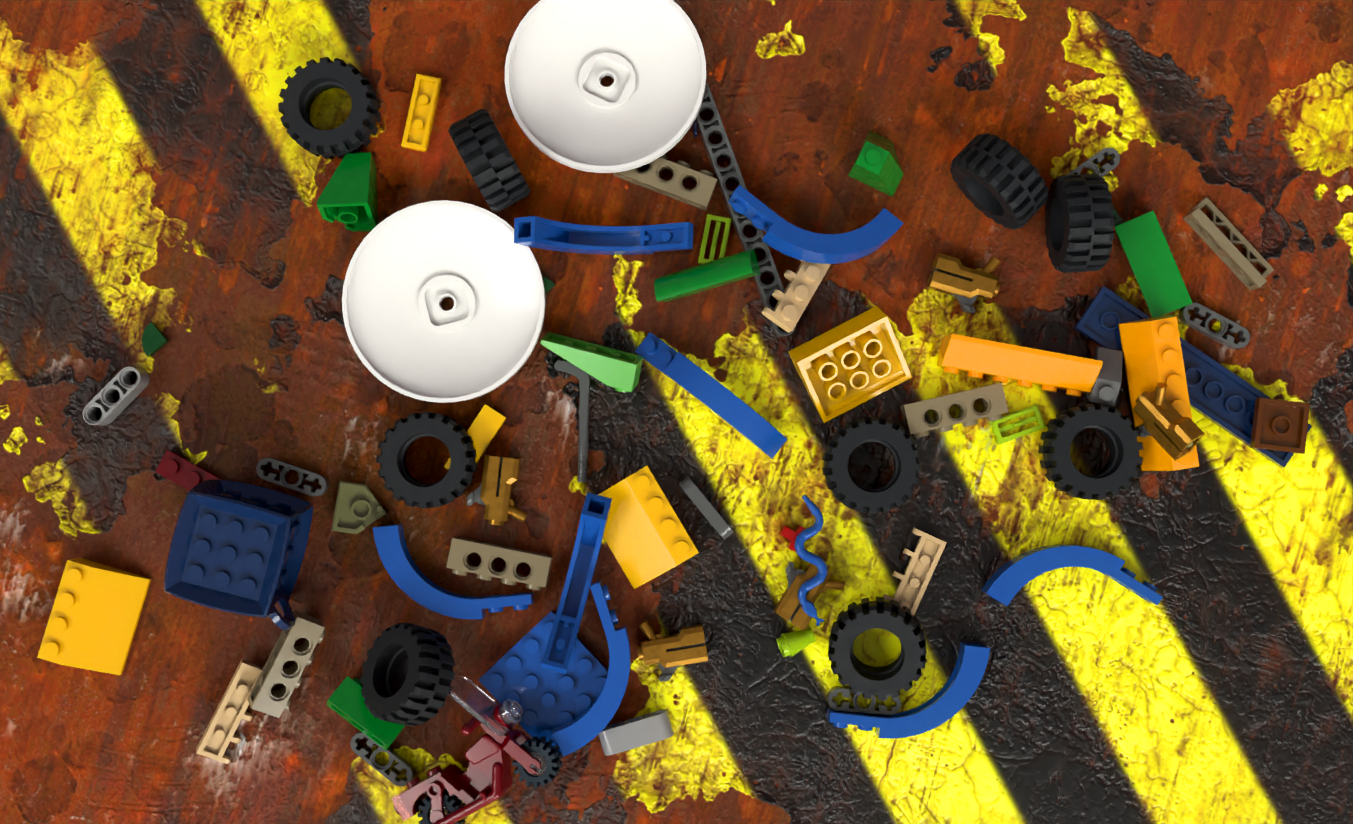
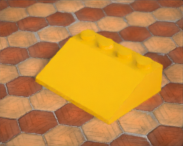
(850, 363)
(645, 529)
(94, 617)

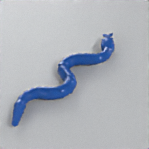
(807, 606)

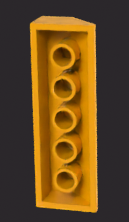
(1153, 356)
(1018, 364)

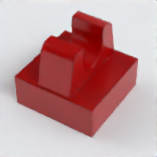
(791, 535)

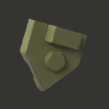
(355, 508)

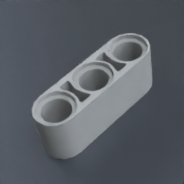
(104, 399)
(636, 732)

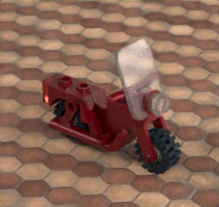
(489, 763)

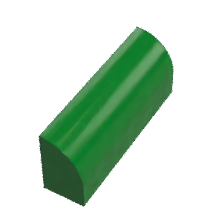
(1153, 264)
(706, 276)

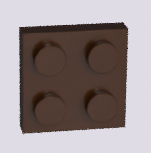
(1280, 425)

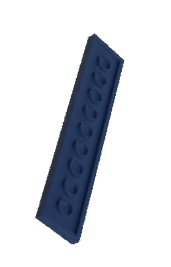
(1210, 386)

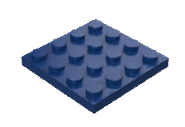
(545, 695)

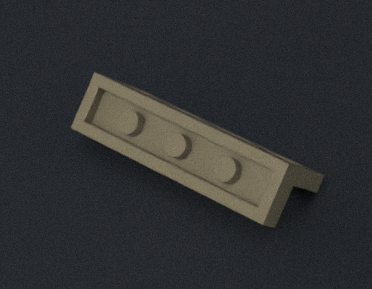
(1224, 247)

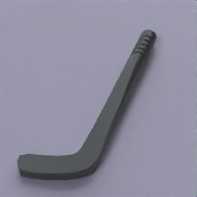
(584, 387)

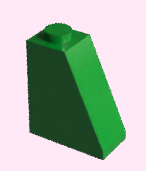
(877, 165)
(352, 193)

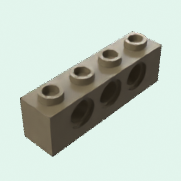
(673, 188)
(991, 396)
(538, 562)
(277, 701)

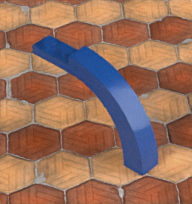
(605, 240)
(815, 246)
(712, 394)
(1023, 568)
(411, 580)
(577, 583)
(937, 710)
(591, 722)

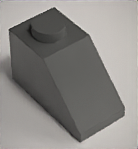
(1109, 378)

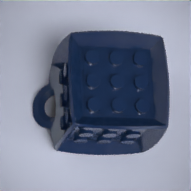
(239, 549)

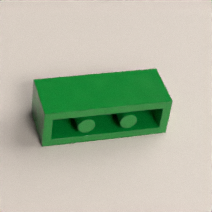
(350, 705)

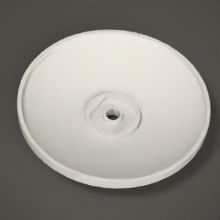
(558, 69)
(397, 294)

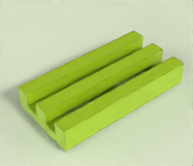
(718, 219)
(997, 431)

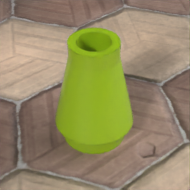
(794, 642)

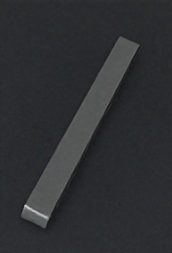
(739, 221)

